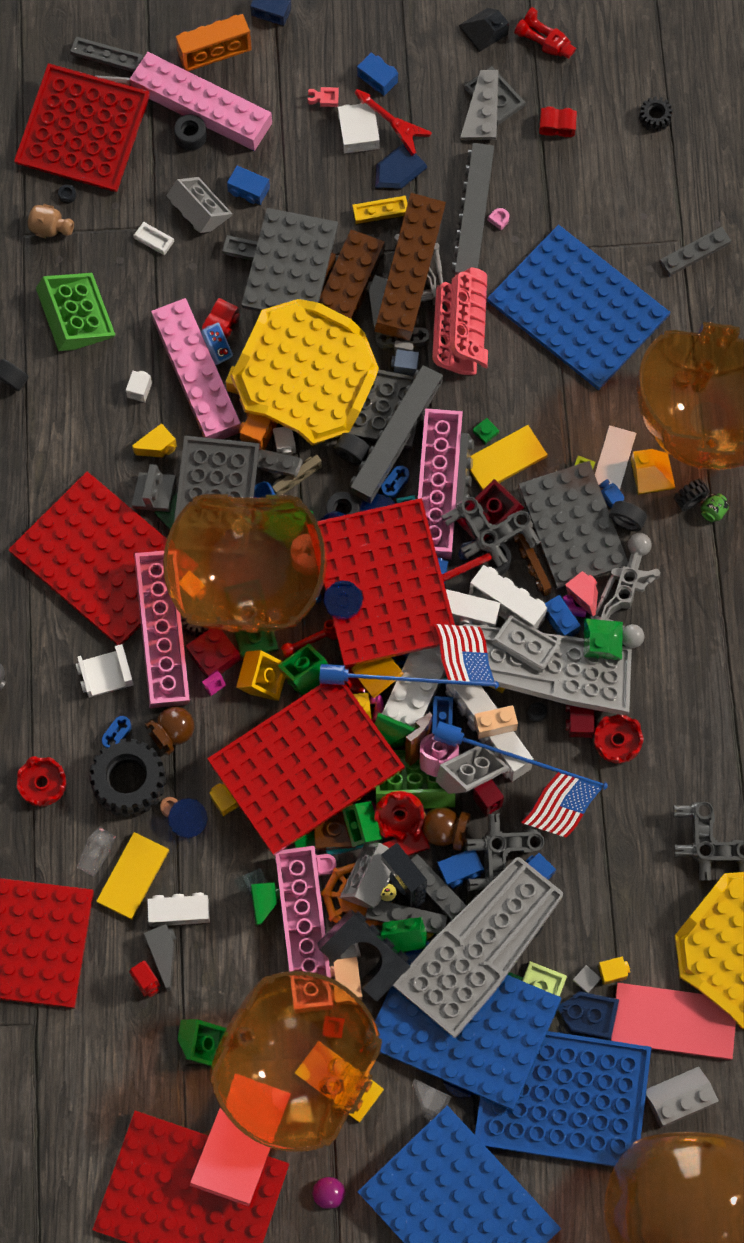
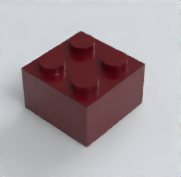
(213, 652)

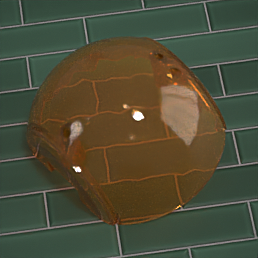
(695, 395)
(245, 562)
(282, 1025)
(678, 1190)

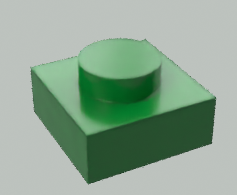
(485, 431)

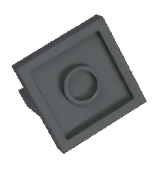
(154, 490)

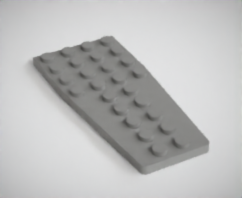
(567, 677)
(479, 947)

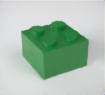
(303, 669)

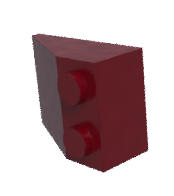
(497, 506)

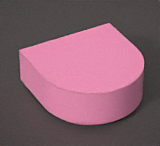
(499, 218)
(325, 864)

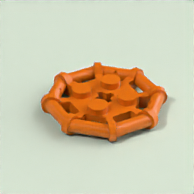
(345, 906)

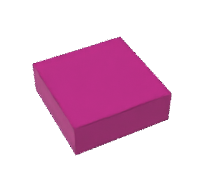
(214, 683)

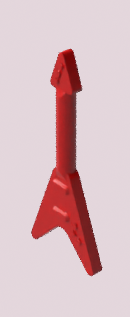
(403, 129)

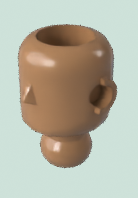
(47, 222)

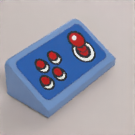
(216, 343)

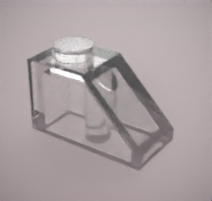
(96, 851)
(430, 1099)

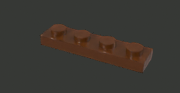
(534, 566)

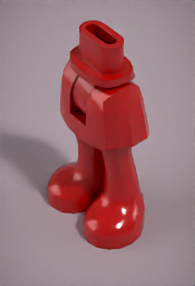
(556, 41)

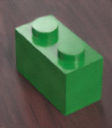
(361, 824)
(406, 934)

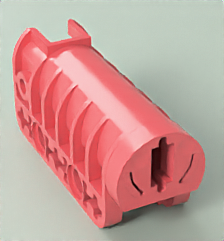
(463, 323)

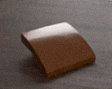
(412, 748)

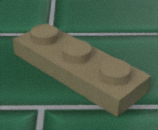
(309, 466)

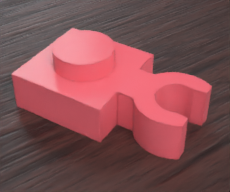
(327, 97)

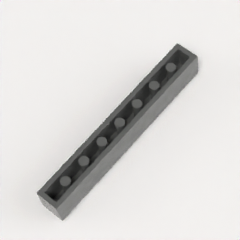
(474, 207)
(396, 434)

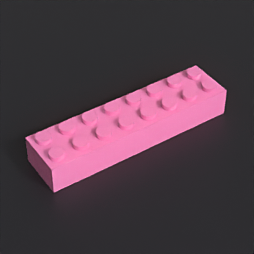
(195, 96)
(196, 370)
(440, 474)
(160, 634)
(302, 910)

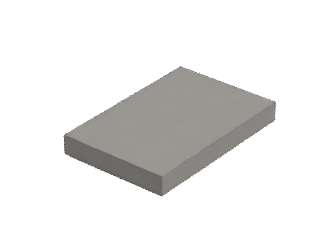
(526, 643)

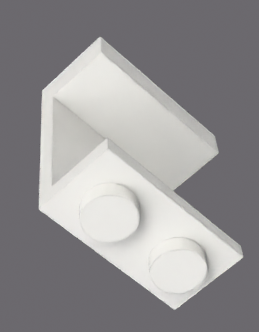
(358, 128)
(105, 672)

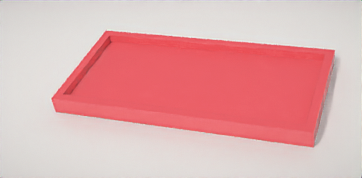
(673, 1022)
(230, 1163)

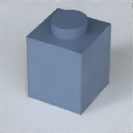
(405, 362)

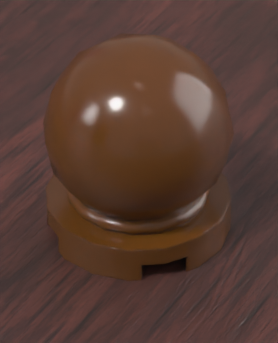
(172, 728)
(444, 827)

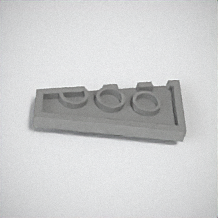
(483, 109)

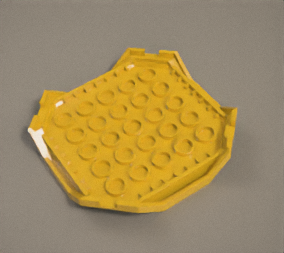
(306, 369)
(713, 946)

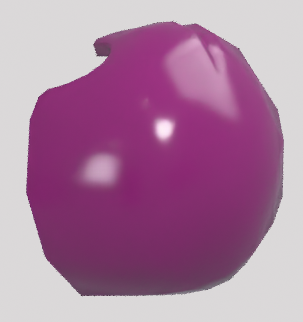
(328, 1192)

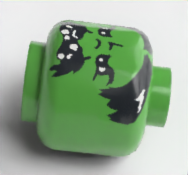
(714, 507)

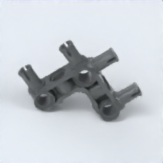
(500, 533)
(704, 836)
(496, 858)

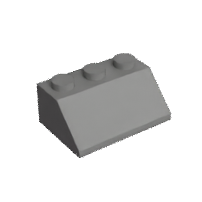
(198, 204)
(470, 770)
(367, 877)
(681, 1097)

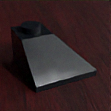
(485, 28)

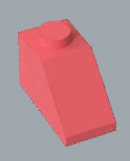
(584, 592)

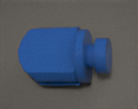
(611, 493)

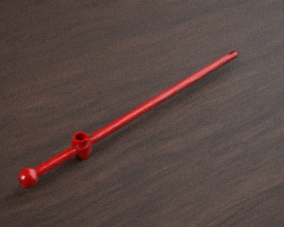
(329, 629)

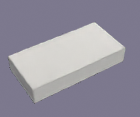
(153, 238)

